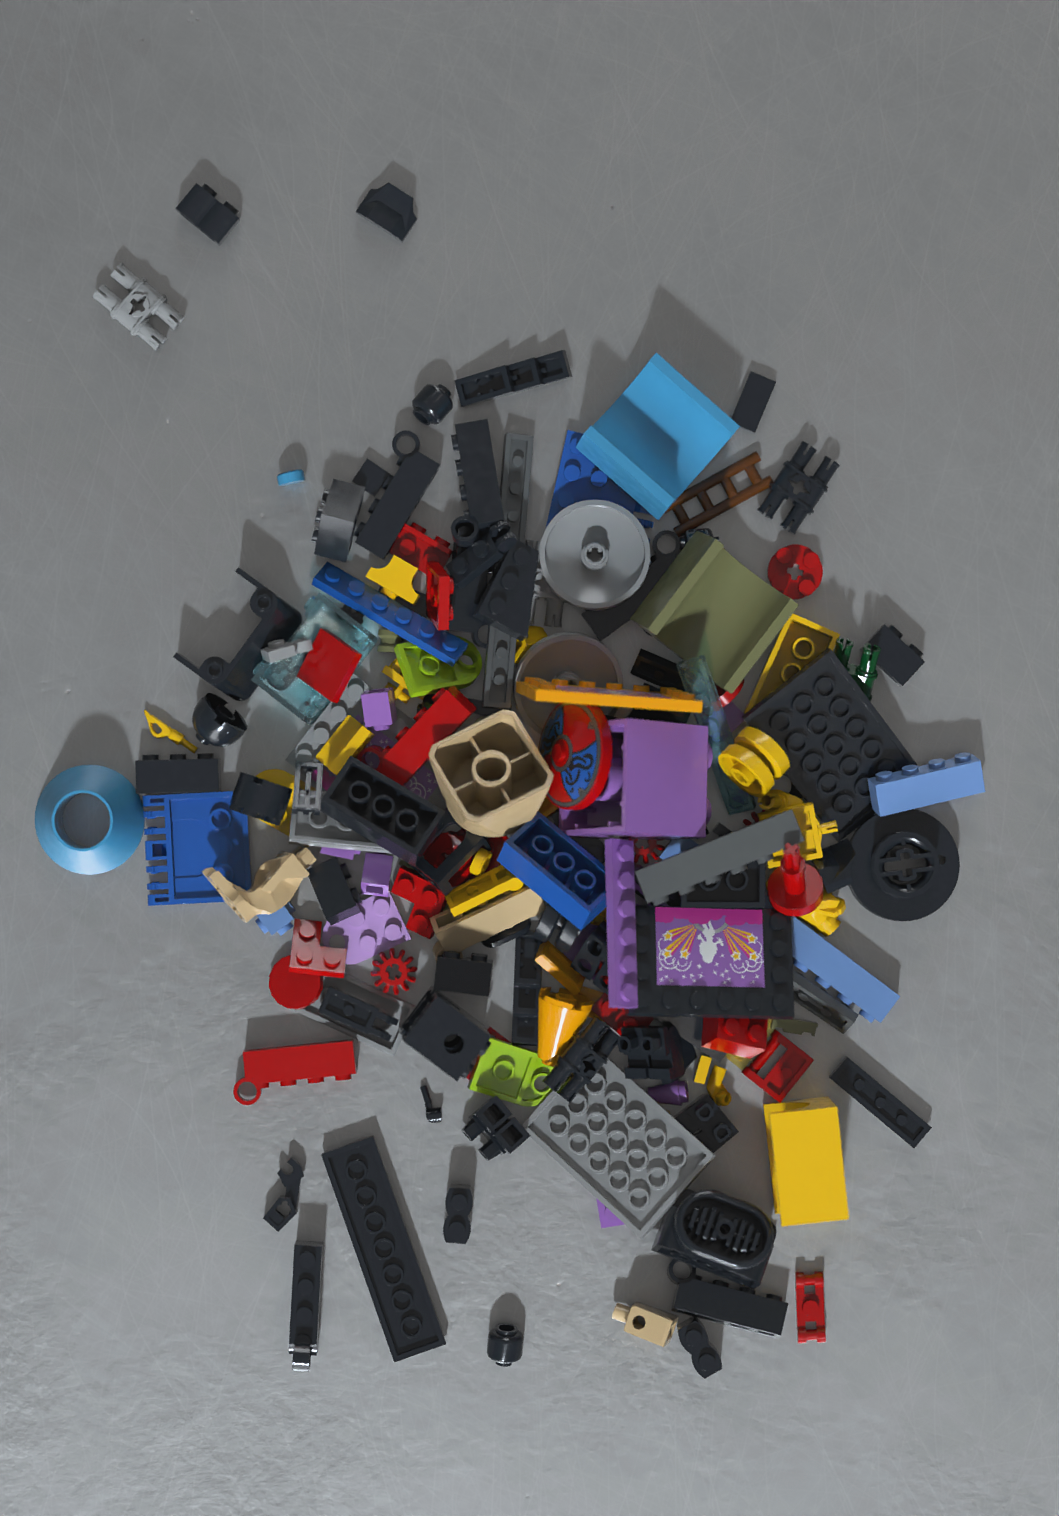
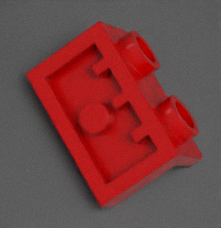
(417, 548)

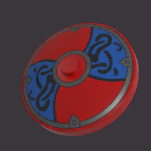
(578, 753)

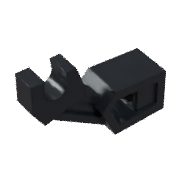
(292, 1184)

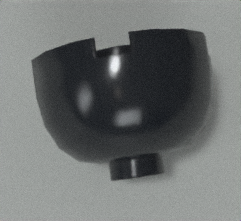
(216, 723)

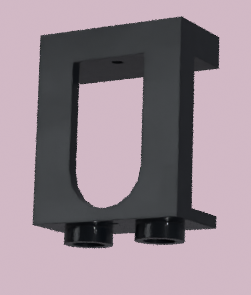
(439, 876)

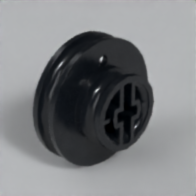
(871, 881)

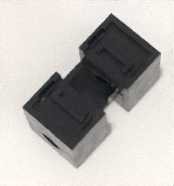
(430, 1025)

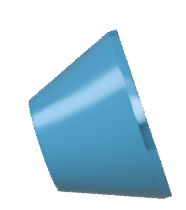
(125, 819)

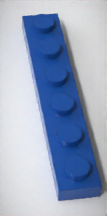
(389, 614)

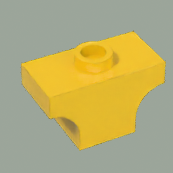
(396, 579)

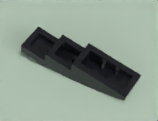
(513, 378)
(526, 990)

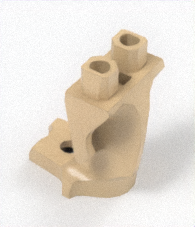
(271, 887)

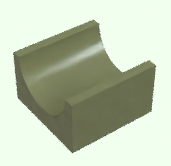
(715, 610)

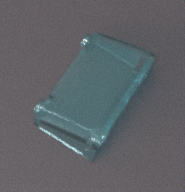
(281, 678)

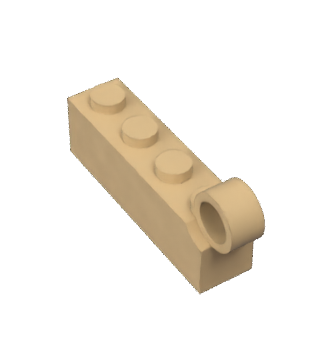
(484, 920)

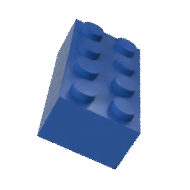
(556, 870)

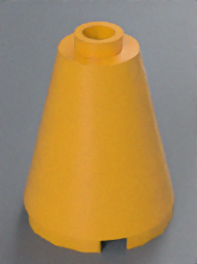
(559, 1019)

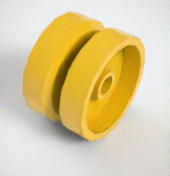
(753, 761)

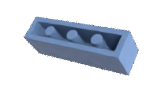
(926, 784)

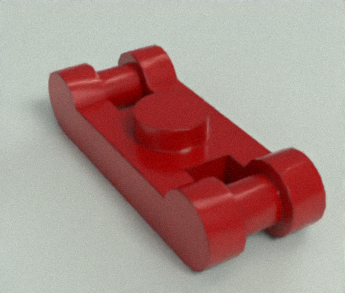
(810, 1307)

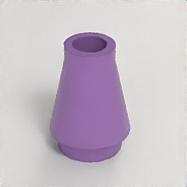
(671, 1093)

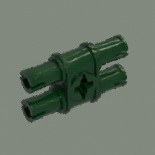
(865, 672)

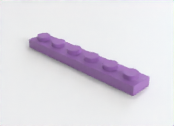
(621, 923)

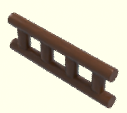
(734, 497)

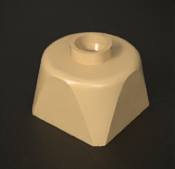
(491, 775)

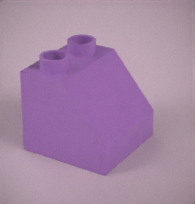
(652, 785)

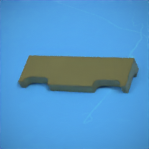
(795, 1026)

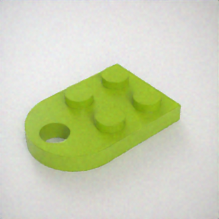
(428, 674)
(510, 1074)

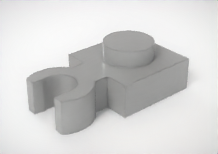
(280, 650)

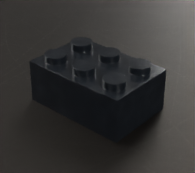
(732, 891)

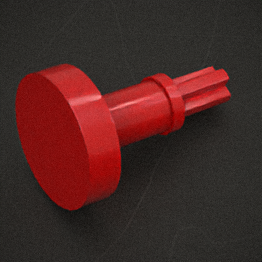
(795, 885)

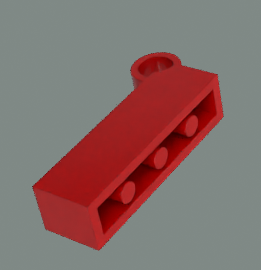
(414, 744)
(297, 1062)

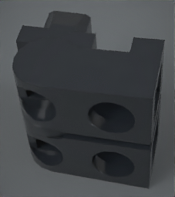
(595, 952)
(651, 1052)
(707, 1116)
(502, 1132)

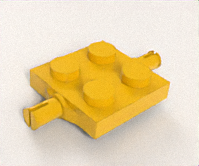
(810, 830)

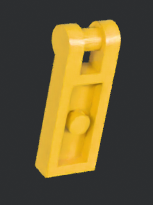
(482, 889)

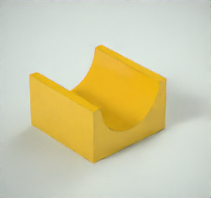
(806, 1161)

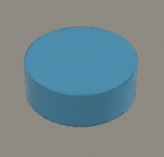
(290, 477)

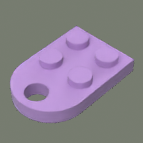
(371, 930)

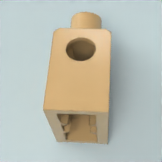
(658, 1325)

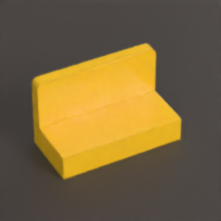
(346, 741)

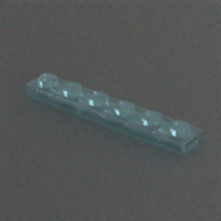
(698, 681)

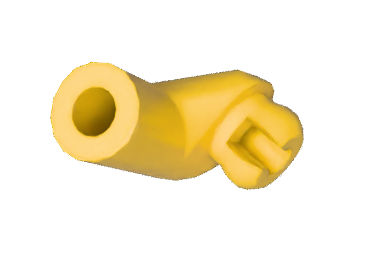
(716, 1088)

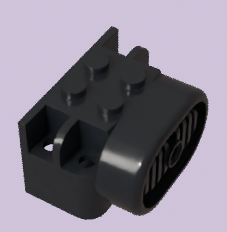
(693, 1236)

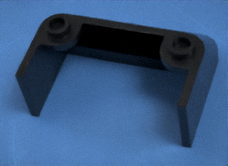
(277, 622)

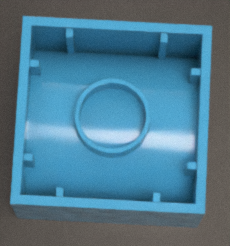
(657, 436)

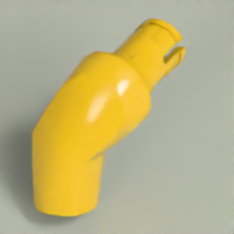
(778, 799)

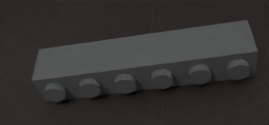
(718, 856)

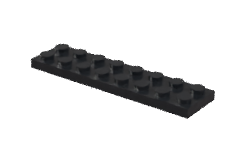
(383, 1248)

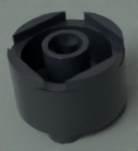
(260, 798)

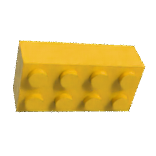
(793, 649)

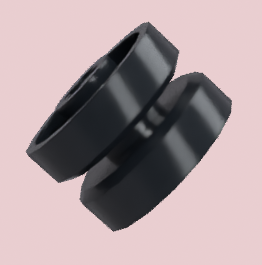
(551, 920)

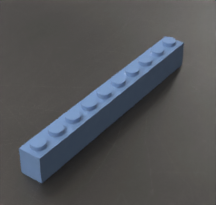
(826, 961)

